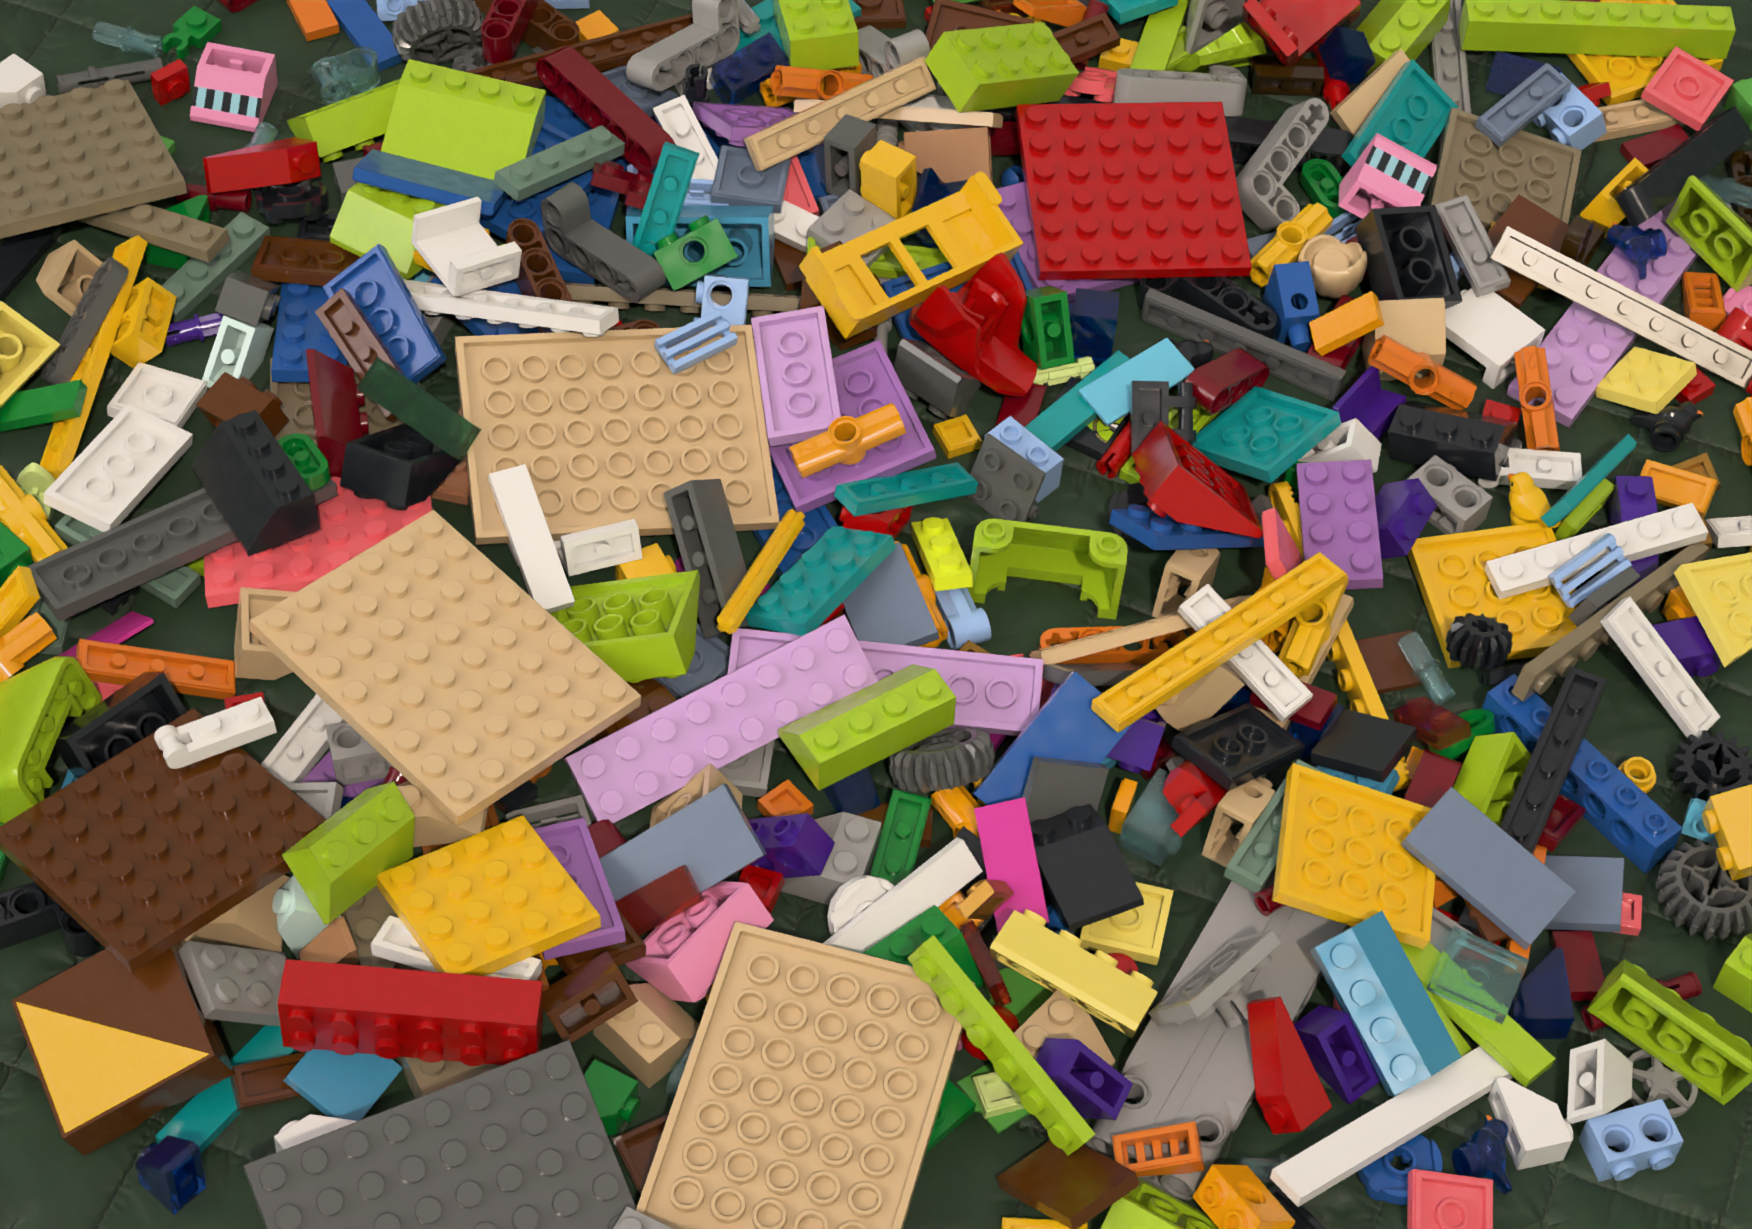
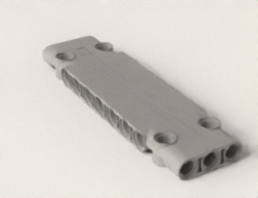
(1204, 1066)

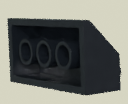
(255, 484)

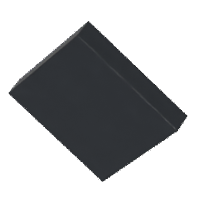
(1363, 745)

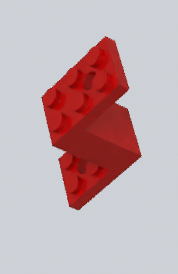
(1297, 26)

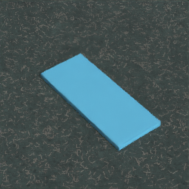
(1111, 392)

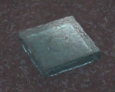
(1477, 974)

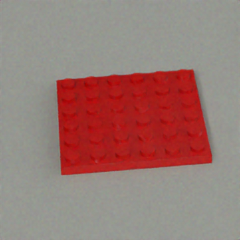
(1131, 191)

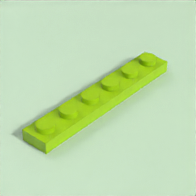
(1000, 1045)

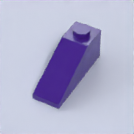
(1630, 500)

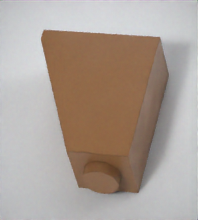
(951, 152)

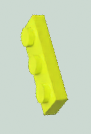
(941, 554)

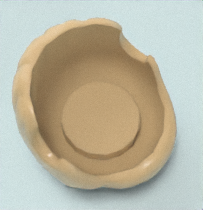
(1334, 265)

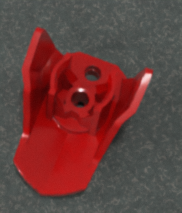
(981, 327)

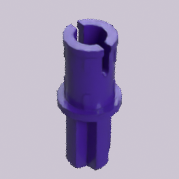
(194, 329)

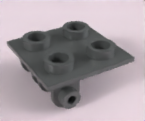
(1006, 482)

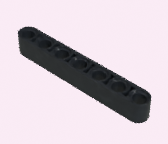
(1693, 157)

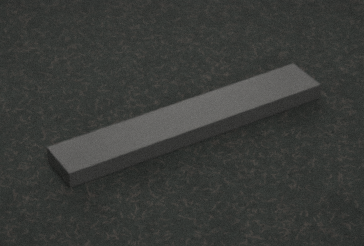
(1226, 336)

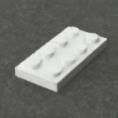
(118, 468)

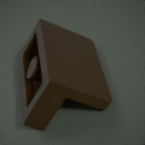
(1274, 78)

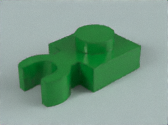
(193, 28)

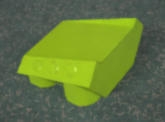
(1230, 49)

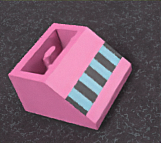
(233, 87)
(1385, 178)

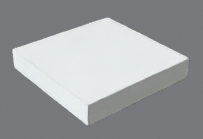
(159, 394)

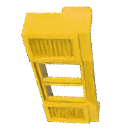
(963, 225)

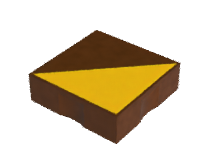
(118, 1044)

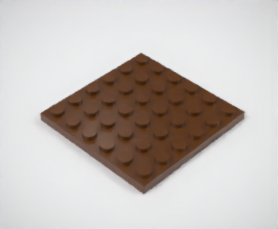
(157, 848)

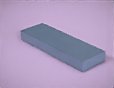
(1523, 104)

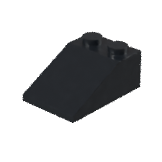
(395, 466)
(1083, 868)

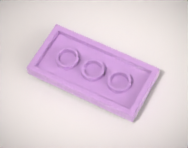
(795, 374)

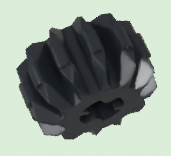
(1479, 642)

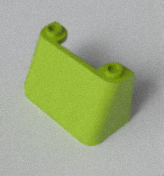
(1049, 554)
(30, 722)

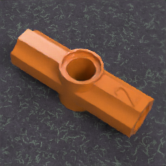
(806, 82)
(1404, 363)
(1535, 383)

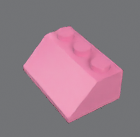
(690, 947)

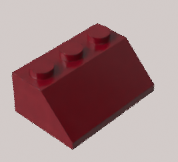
(334, 407)

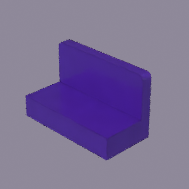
(1369, 403)

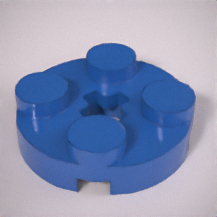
(1390, 1184)

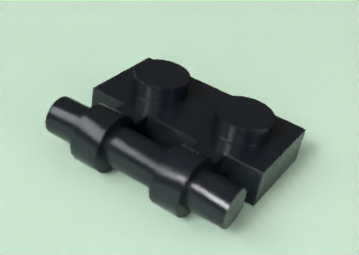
(1151, 404)

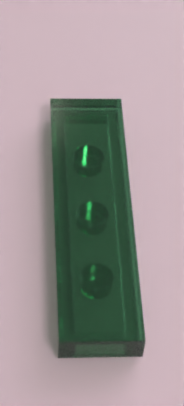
(419, 409)

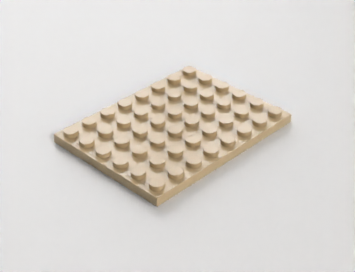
(613, 428)
(445, 666)
(803, 1092)

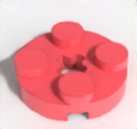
(1094, 81)

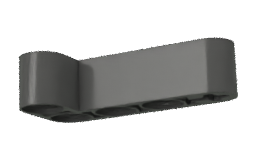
(595, 248)

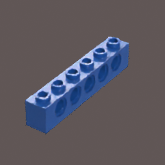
(1610, 798)

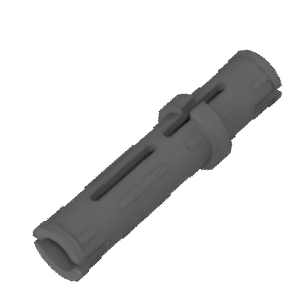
(69, 81)

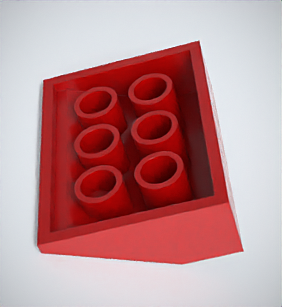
(1192, 486)

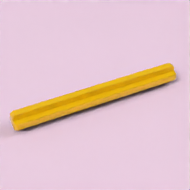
(760, 571)

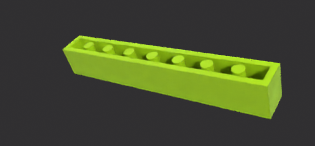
(1596, 28)

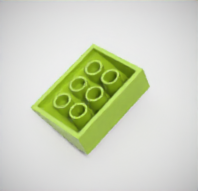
(463, 119)
(638, 624)

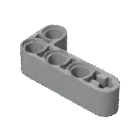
(705, 42)
(881, 54)
(1150, 86)
(1263, 176)

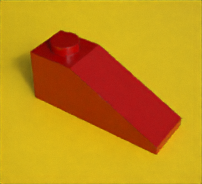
(262, 165)
(1282, 1070)

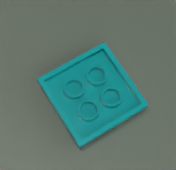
(1265, 433)

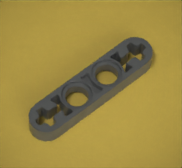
(85, 322)

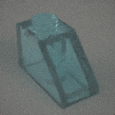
(1148, 824)

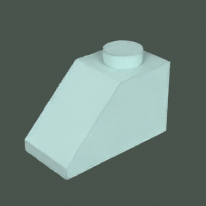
(237, 349)
(296, 916)

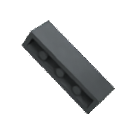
(707, 545)

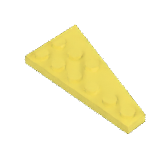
(1722, 601)

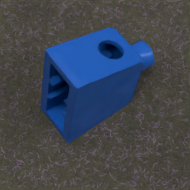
(1294, 301)

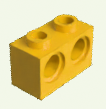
(144, 323)

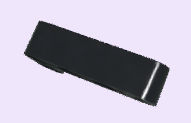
(1217, 297)
(45, 918)

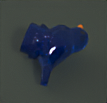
(1638, 245)
(1485, 1154)

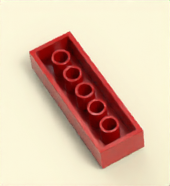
(409, 1013)

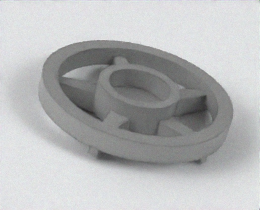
(1661, 1083)

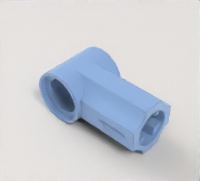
(962, 618)

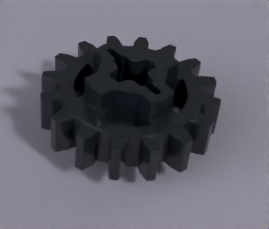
(1711, 765)

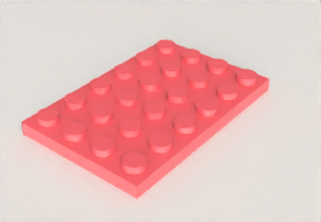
(346, 530)

